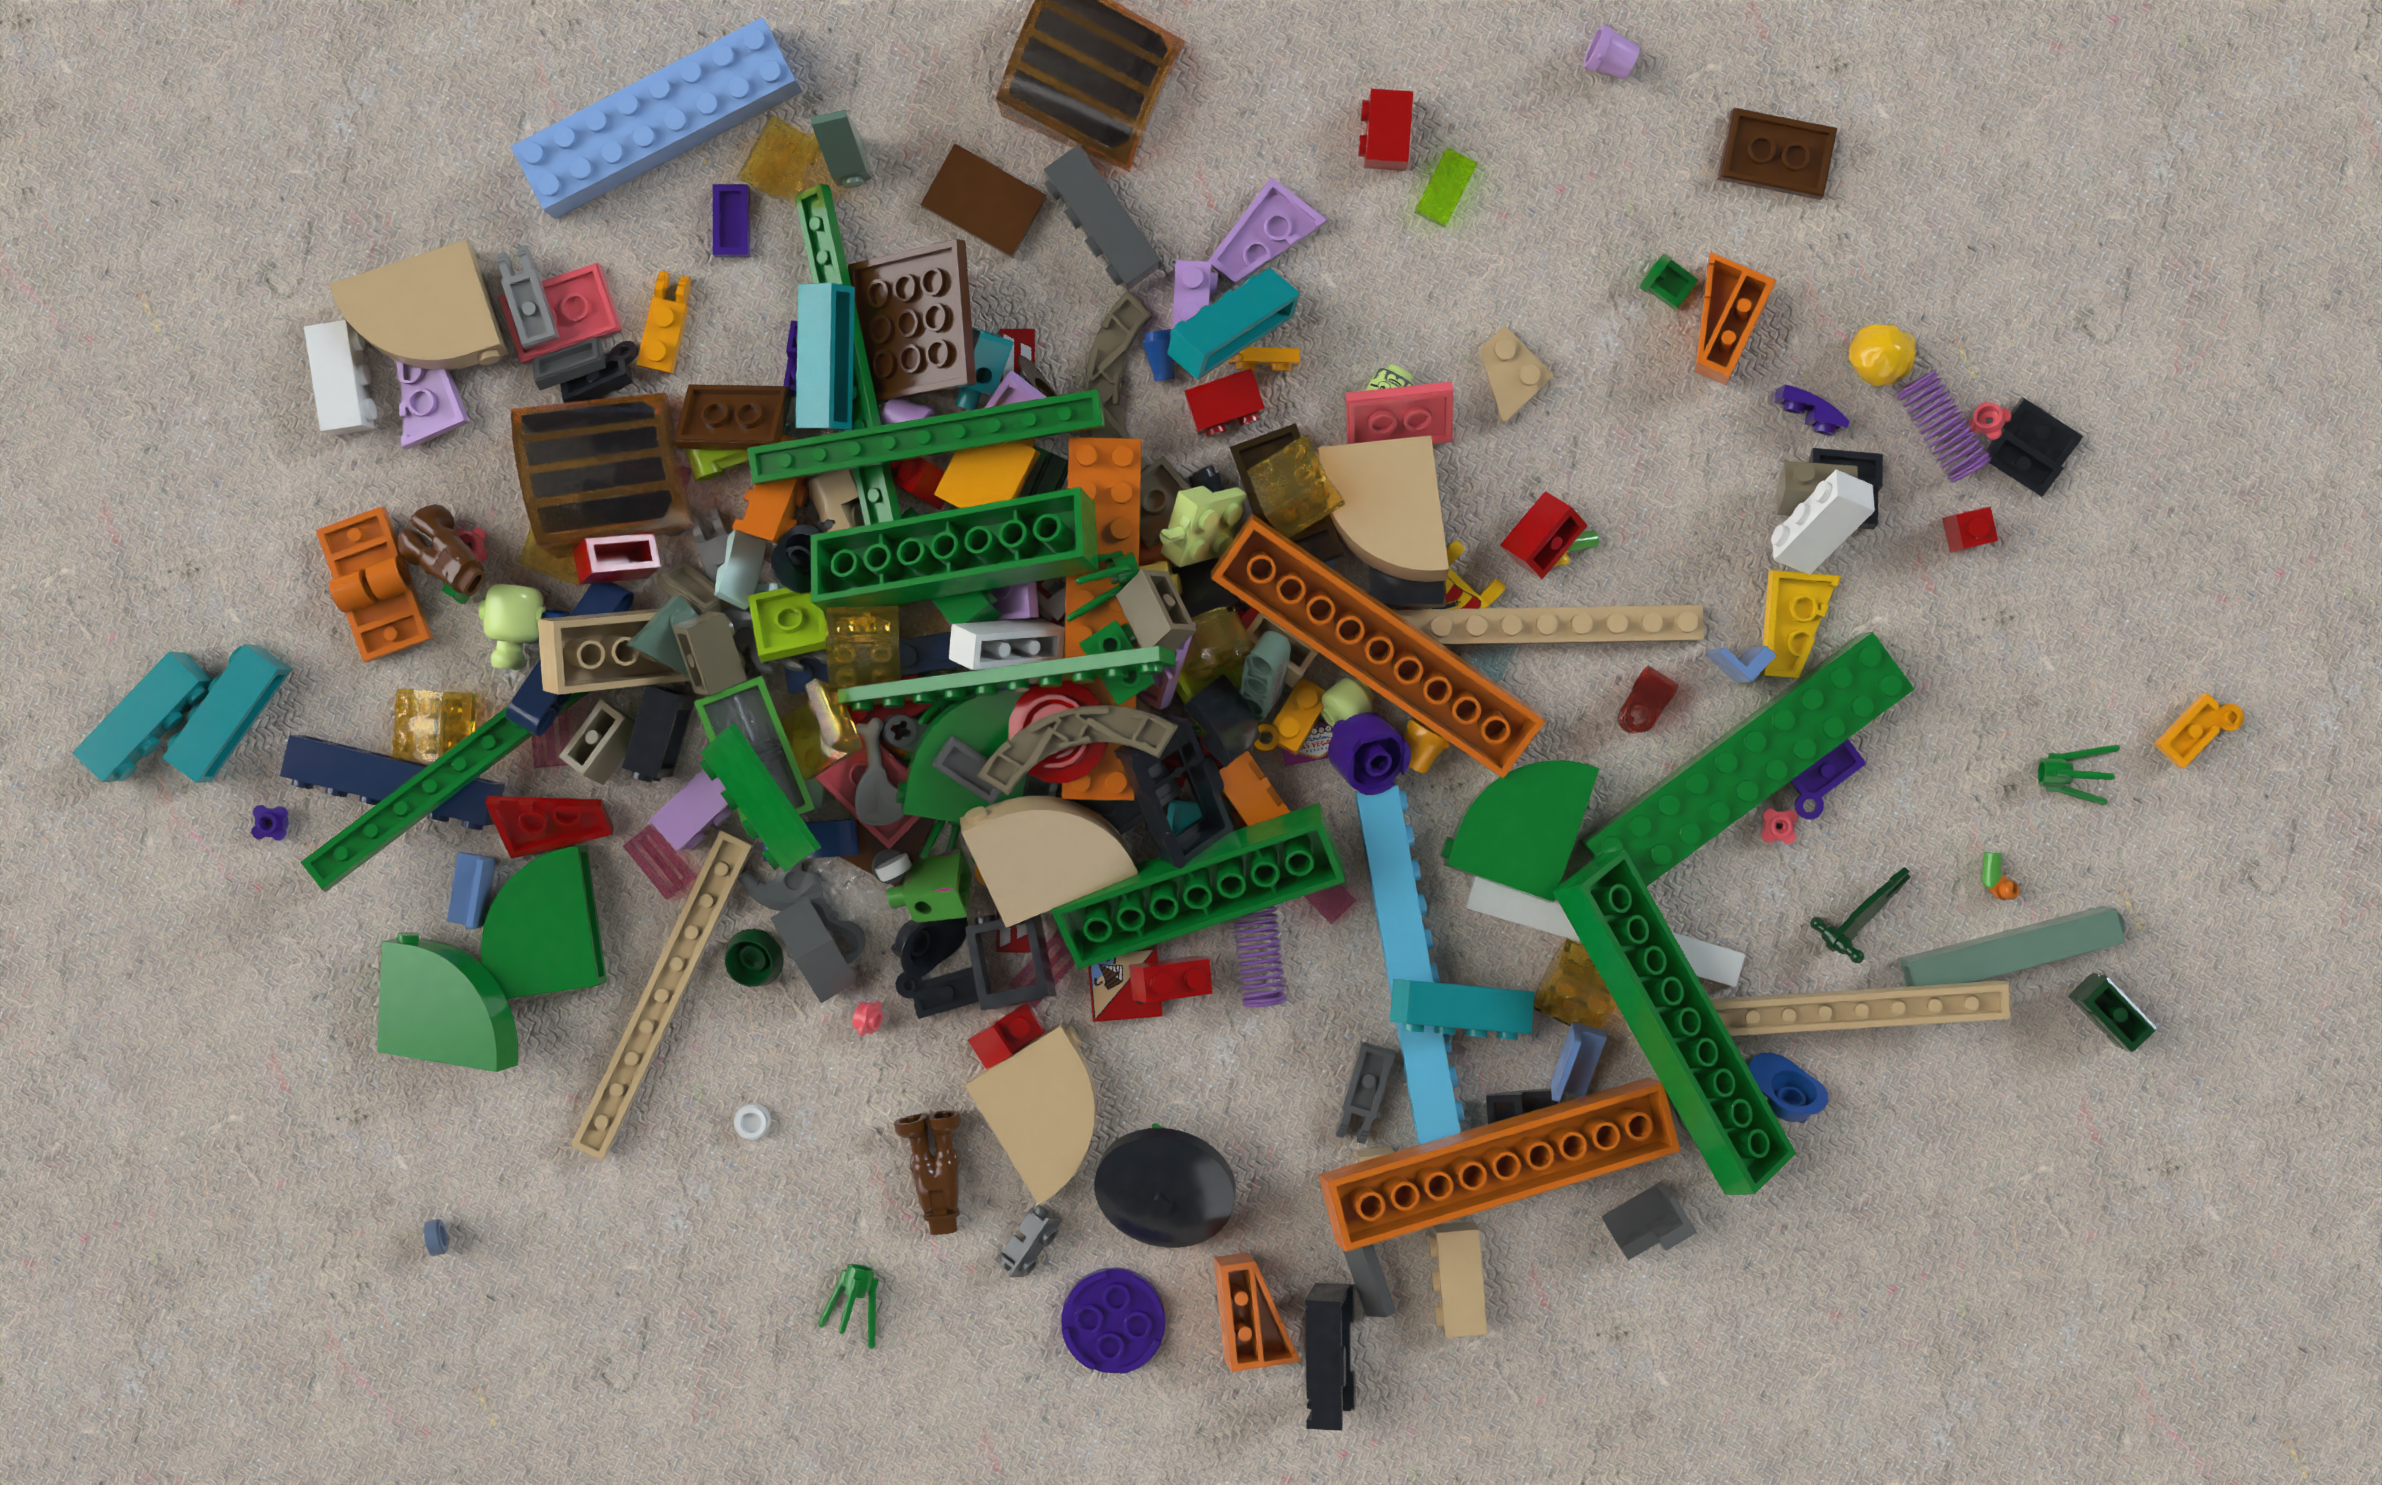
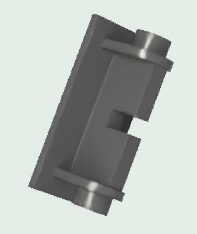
(1039, 1233)

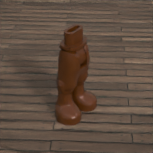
(446, 555)
(934, 1175)

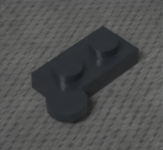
(940, 992)

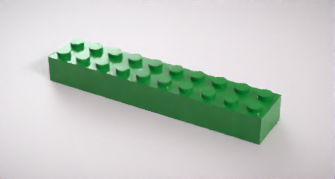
(1754, 758)
(1675, 1023)

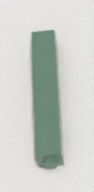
(2016, 948)

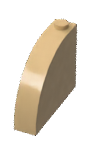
(426, 310)
(1390, 506)
(1043, 853)
(1041, 1108)

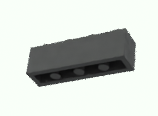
(1102, 218)

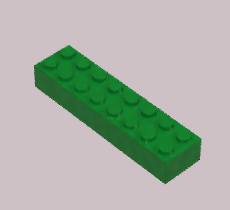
(956, 551)
(1223, 882)

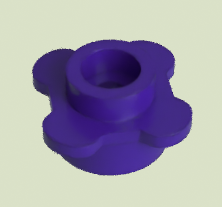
(279, 822)

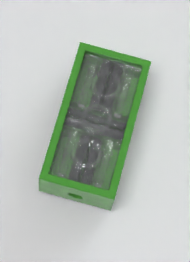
(756, 717)

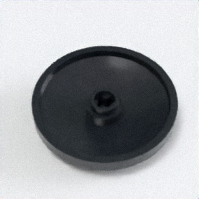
(1165, 1187)

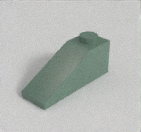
(842, 148)

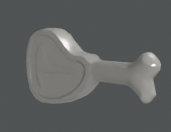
(875, 793)

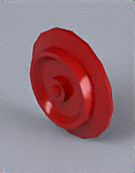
(1040, 702)

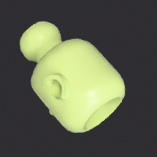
(511, 619)

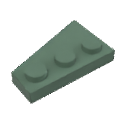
(658, 637)

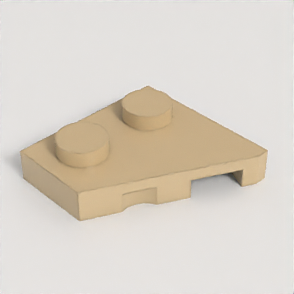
(1511, 372)

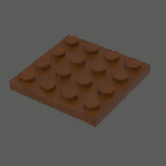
(916, 320)

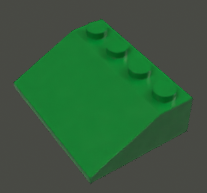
(759, 798)

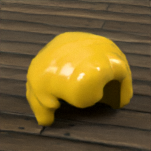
(1882, 354)

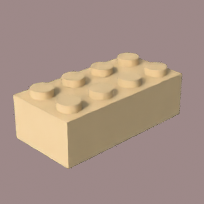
(593, 655)

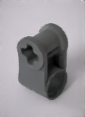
(912, 736)

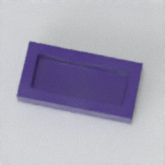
(731, 220)

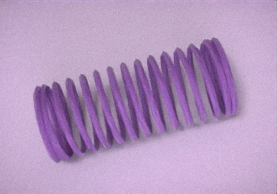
(1974, 461)
(1261, 998)

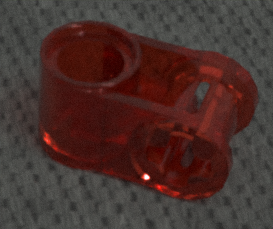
(1650, 696)

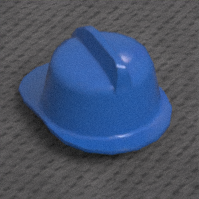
(1788, 1088)

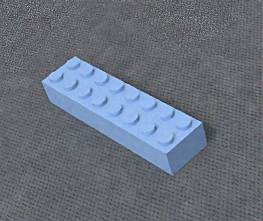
(656, 118)

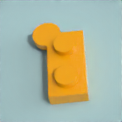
(2197, 728)

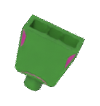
(935, 888)

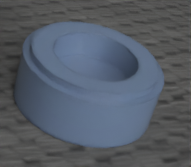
(435, 1237)

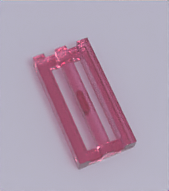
(537, 744)
(670, 853)
(1056, 938)

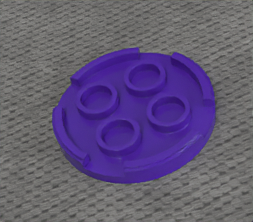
(1113, 1320)

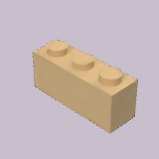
(1458, 1279)

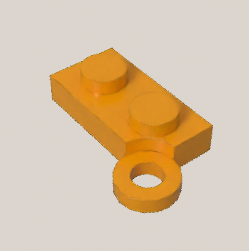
(1279, 358)
(1295, 719)

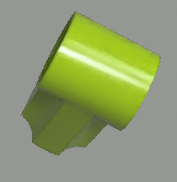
(712, 463)

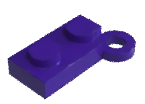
(1825, 776)

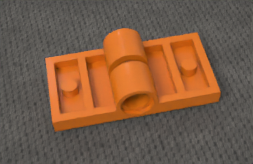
(373, 584)

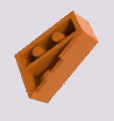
(1729, 314)
(773, 507)
(1250, 792)
(1248, 1318)

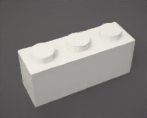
(340, 378)
(1823, 522)
(1005, 643)

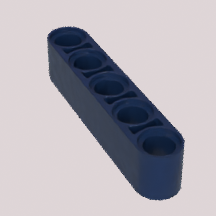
(538, 709)

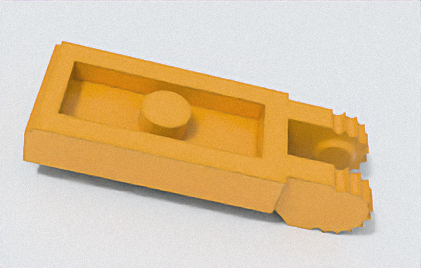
(664, 325)

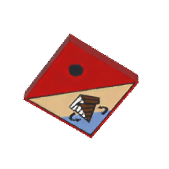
(1112, 988)

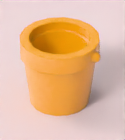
(1424, 745)

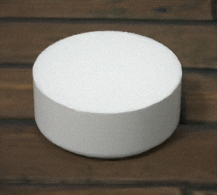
(893, 867)
(752, 1121)

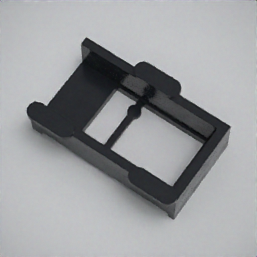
(1204, 783)
(1328, 1355)

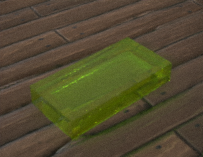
(1445, 187)

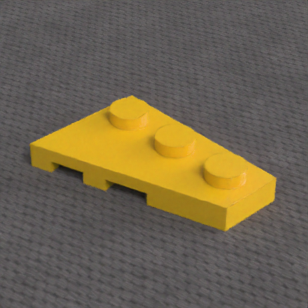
(1792, 616)

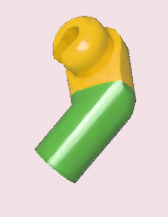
(1585, 541)

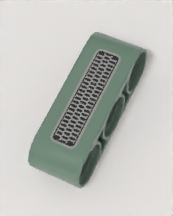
(1265, 673)

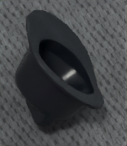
(792, 558)
(927, 944)

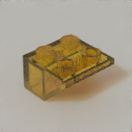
(1574, 989)

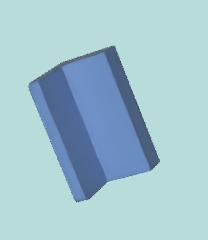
(1746, 667)
(471, 890)
(1577, 1060)

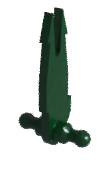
(1841, 938)

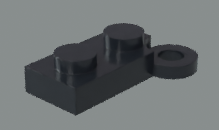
(599, 383)

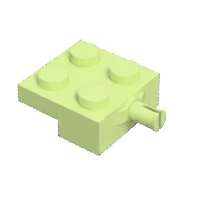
(1202, 524)

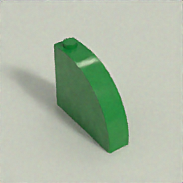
(977, 722)
(1523, 827)
(545, 928)
(442, 1007)

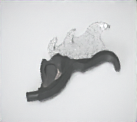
(833, 894)

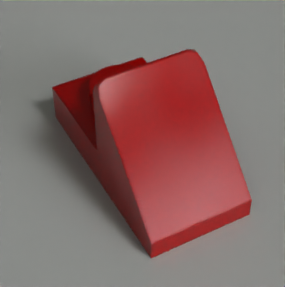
(1006, 1035)

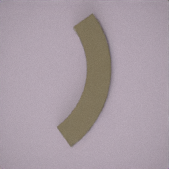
(1107, 362)
(1074, 728)

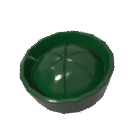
(751, 947)

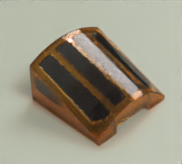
(1088, 76)
(599, 470)

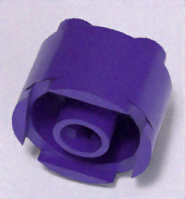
(1368, 752)

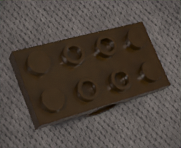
(1317, 539)

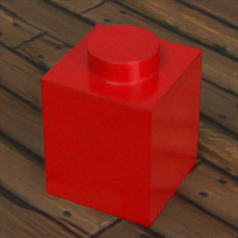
(1970, 529)

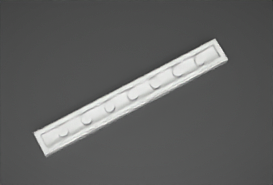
(1706, 959)

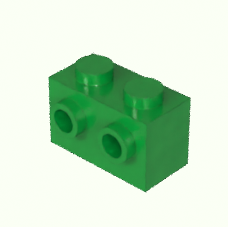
(1113, 639)

